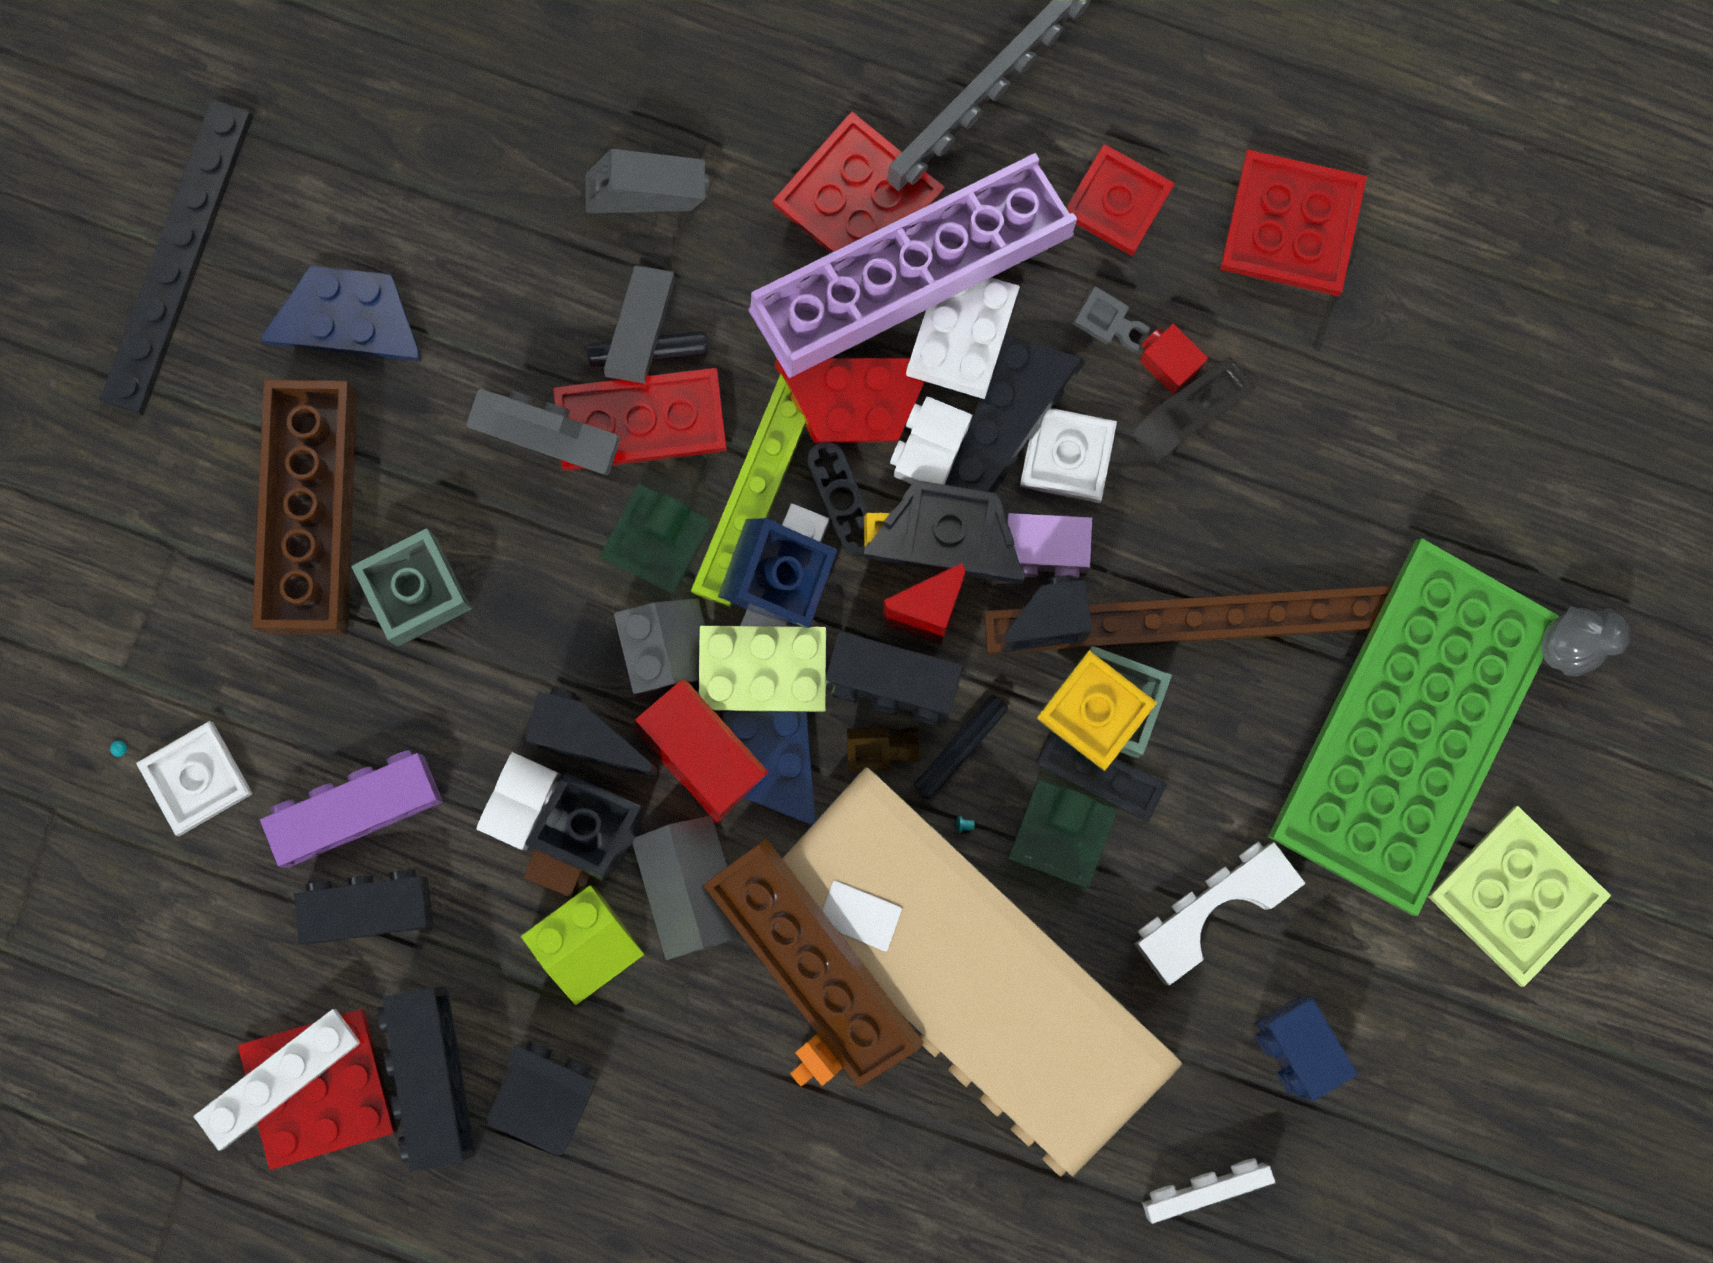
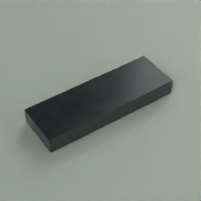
(1118, 784)

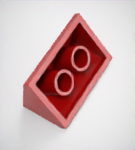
(926, 607)
(699, 750)

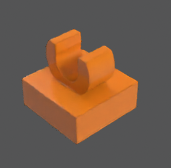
(816, 1062)

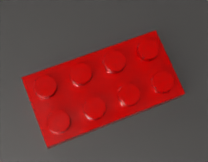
(656, 419)

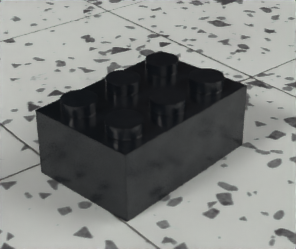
(892, 679)

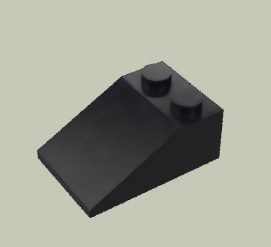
(571, 729)

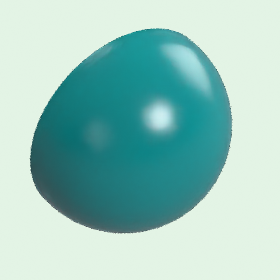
(118, 748)

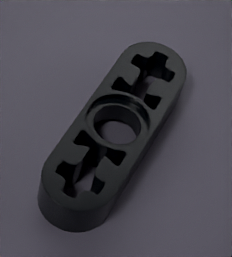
(820, 475)

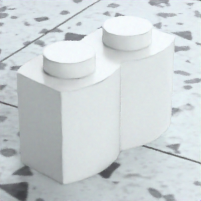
(933, 442)
(518, 800)

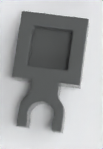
(1104, 317)

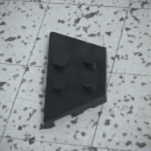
(947, 527)

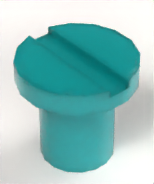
(964, 824)

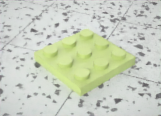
(1519, 896)

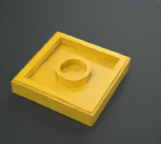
(1097, 710)

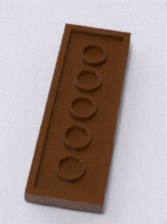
(813, 963)

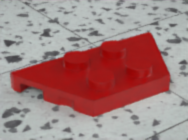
(854, 398)

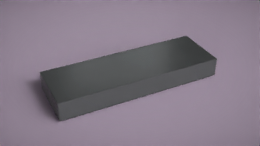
(639, 324)

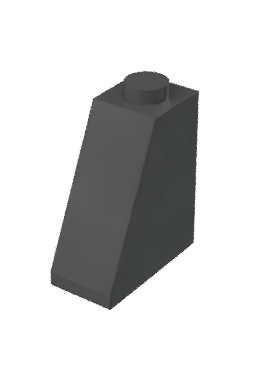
(645, 183)

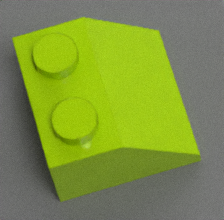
(582, 945)

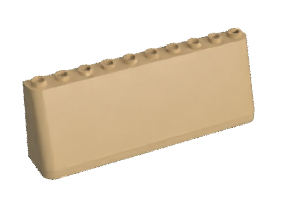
(985, 980)

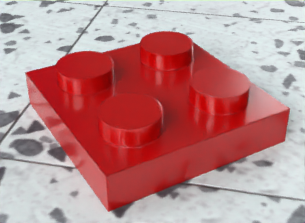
(1119, 199)

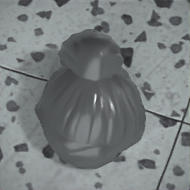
(1584, 639)

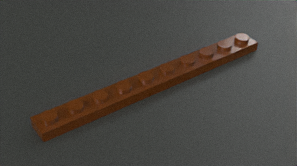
(1214, 618)

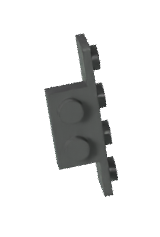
(543, 430)

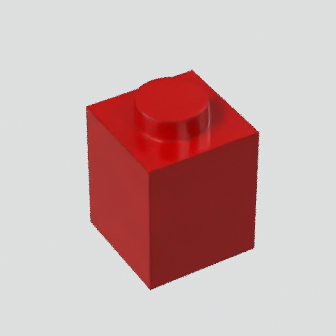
(1172, 358)

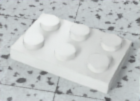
(964, 337)

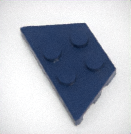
(345, 315)
(783, 748)

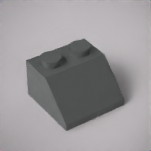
(661, 644)

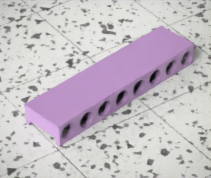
(910, 266)

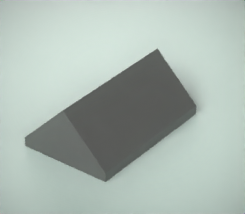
(674, 868)

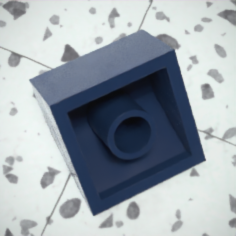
(777, 572)

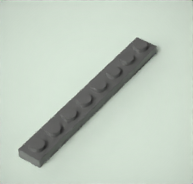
(988, 84)

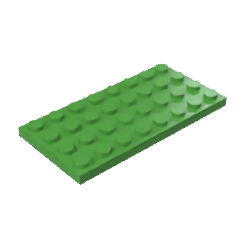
(1415, 728)

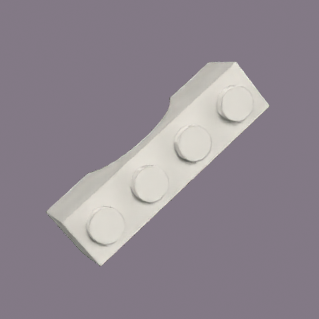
(1175, 944)

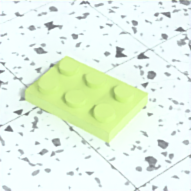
(763, 668)

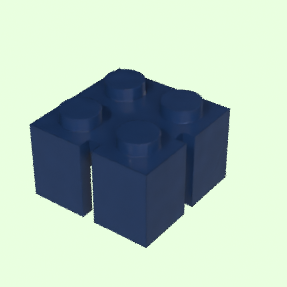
(1305, 1049)

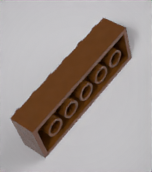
(305, 508)

